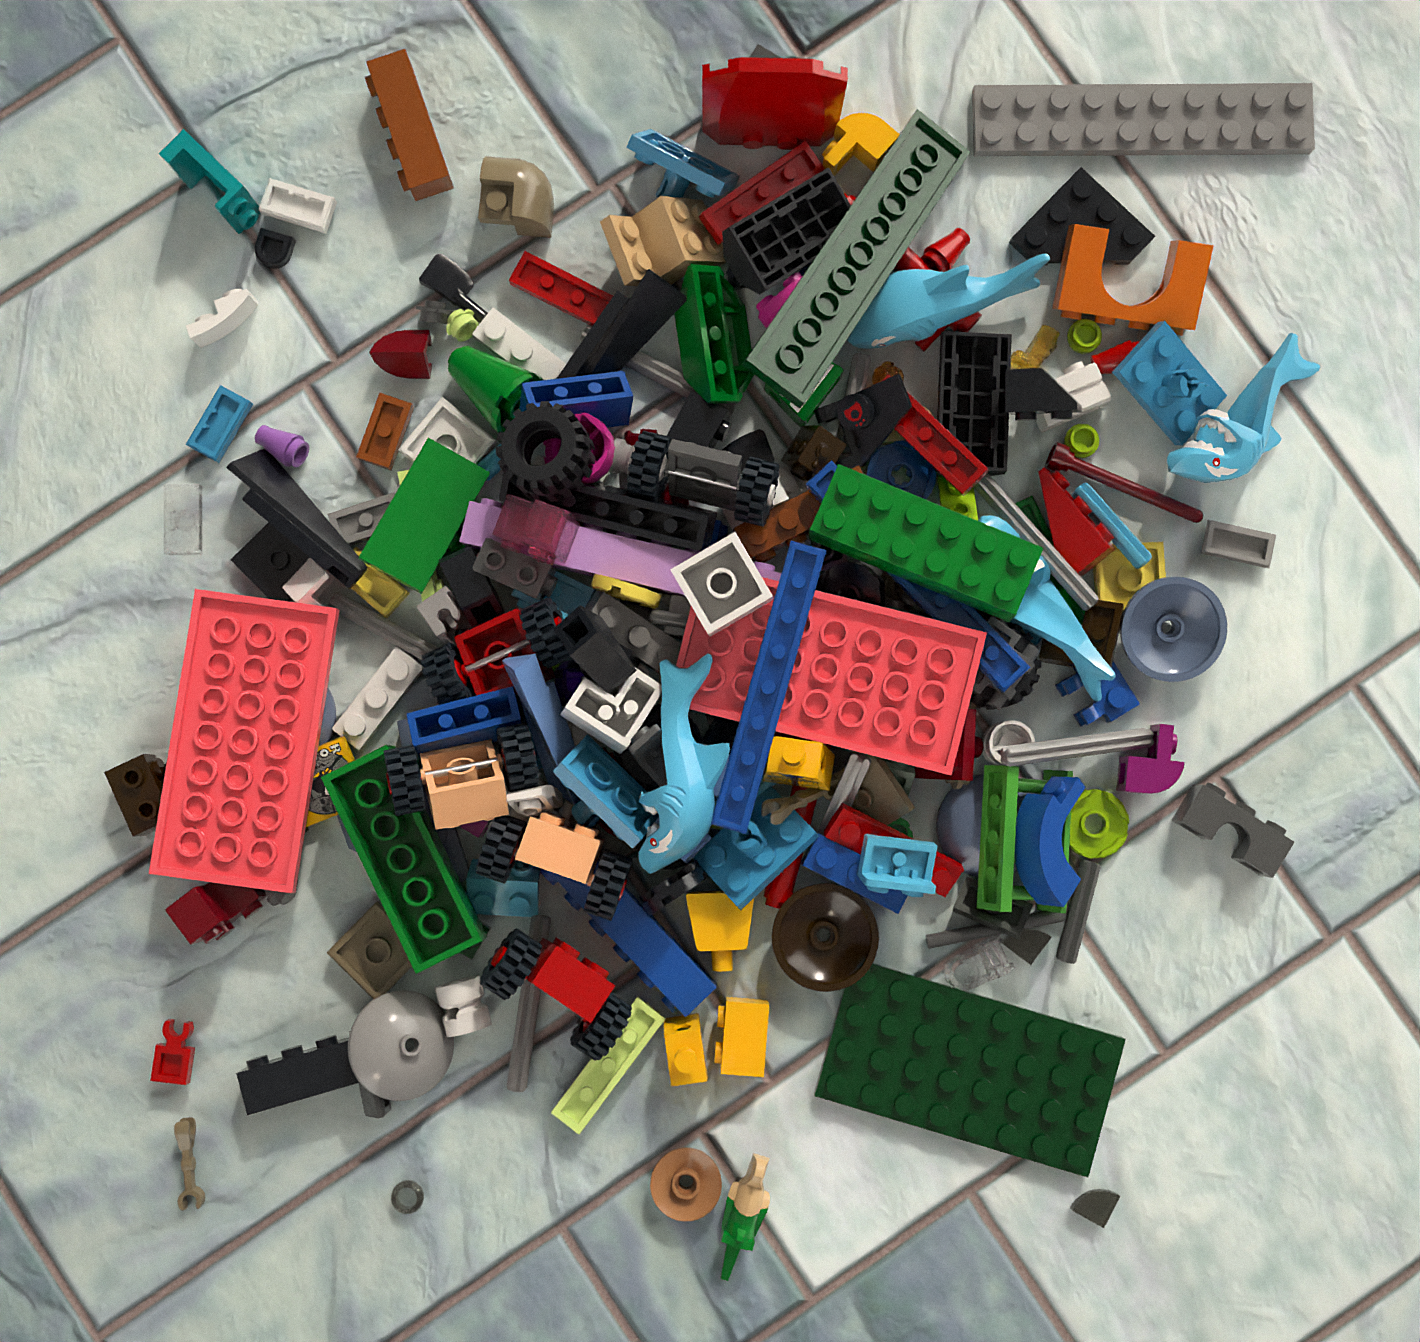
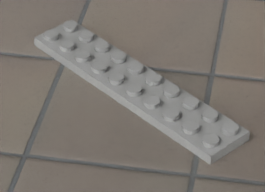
(1143, 119)

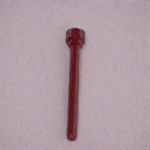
(1063, 459)

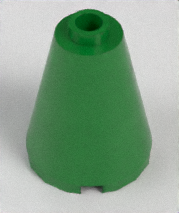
(489, 383)

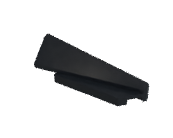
(625, 327)
(294, 515)

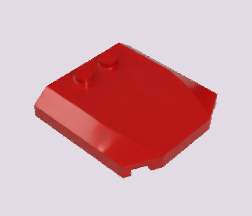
(772, 102)

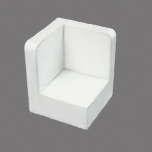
(308, 583)

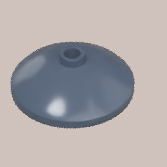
(1195, 634)
(960, 824)

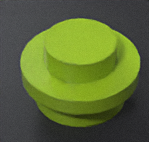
(1084, 336)
(1082, 440)

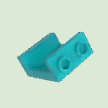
(193, 162)

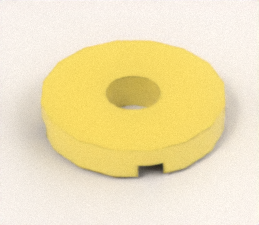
(626, 591)

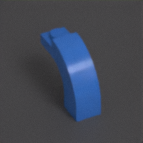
(1039, 842)

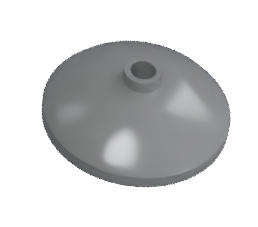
(379, 1041)

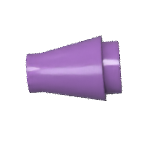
(284, 446)

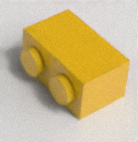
(744, 1036)

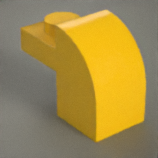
(859, 136)

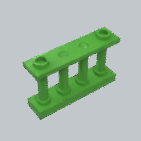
(998, 836)

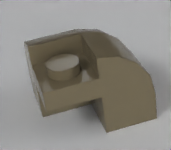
(516, 195)

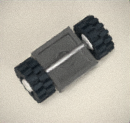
(703, 476)

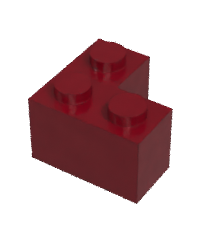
(211, 909)

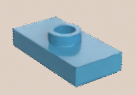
(219, 424)

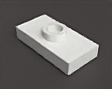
(297, 205)

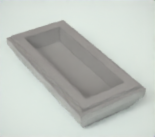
(1238, 544)

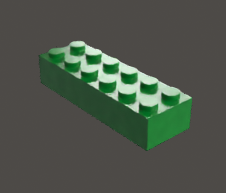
(925, 543)
(404, 864)

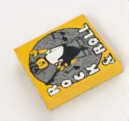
(329, 758)

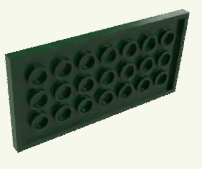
(971, 1068)

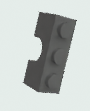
(1260, 844)

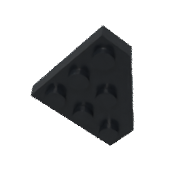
(1087, 204)

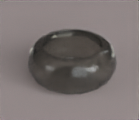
(399, 1206)

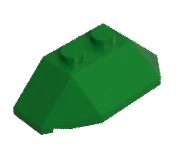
(713, 336)

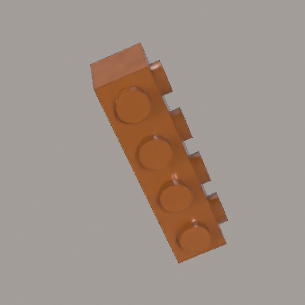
(409, 125)
(785, 524)

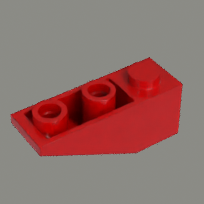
(1071, 528)

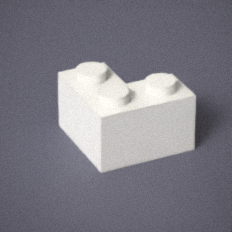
(610, 717)

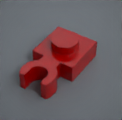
(173, 1059)

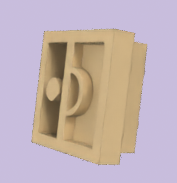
(661, 238)

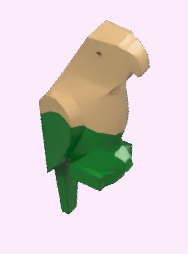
(744, 1212)

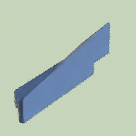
(543, 717)

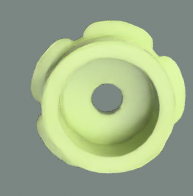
(461, 324)

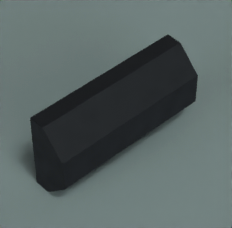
(784, 233)
(974, 394)

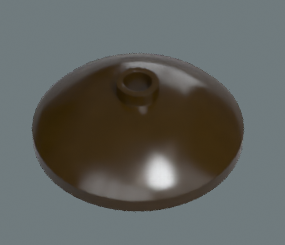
(839, 959)

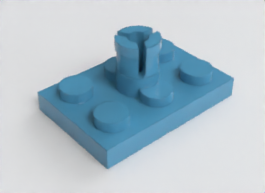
(681, 166)
(1169, 382)
(604, 792)
(750, 861)

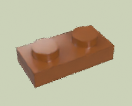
(385, 431)

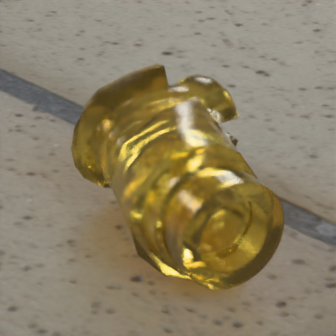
(1039, 349)

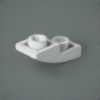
(232, 312)
(535, 800)

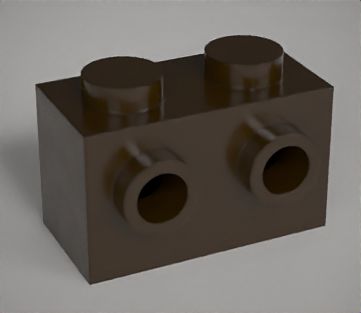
(138, 791)

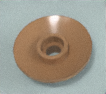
(686, 1202)

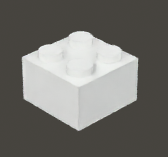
(722, 584)

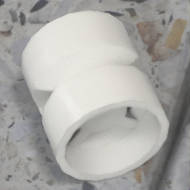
(1002, 735)
(463, 1006)

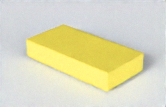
(379, 590)

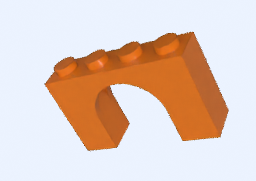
(1083, 291)

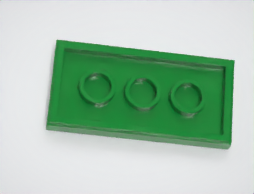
(424, 515)

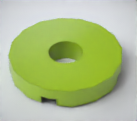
(1113, 829)

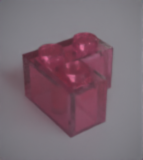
(536, 527)

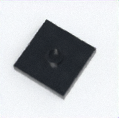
(270, 561)

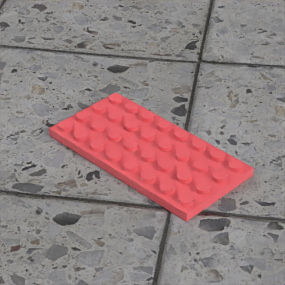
(858, 681)
(244, 741)

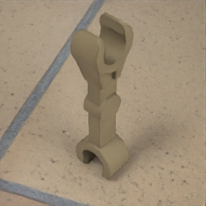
(782, 807)
(185, 1136)

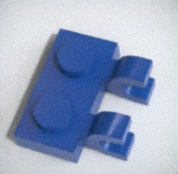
(1115, 701)

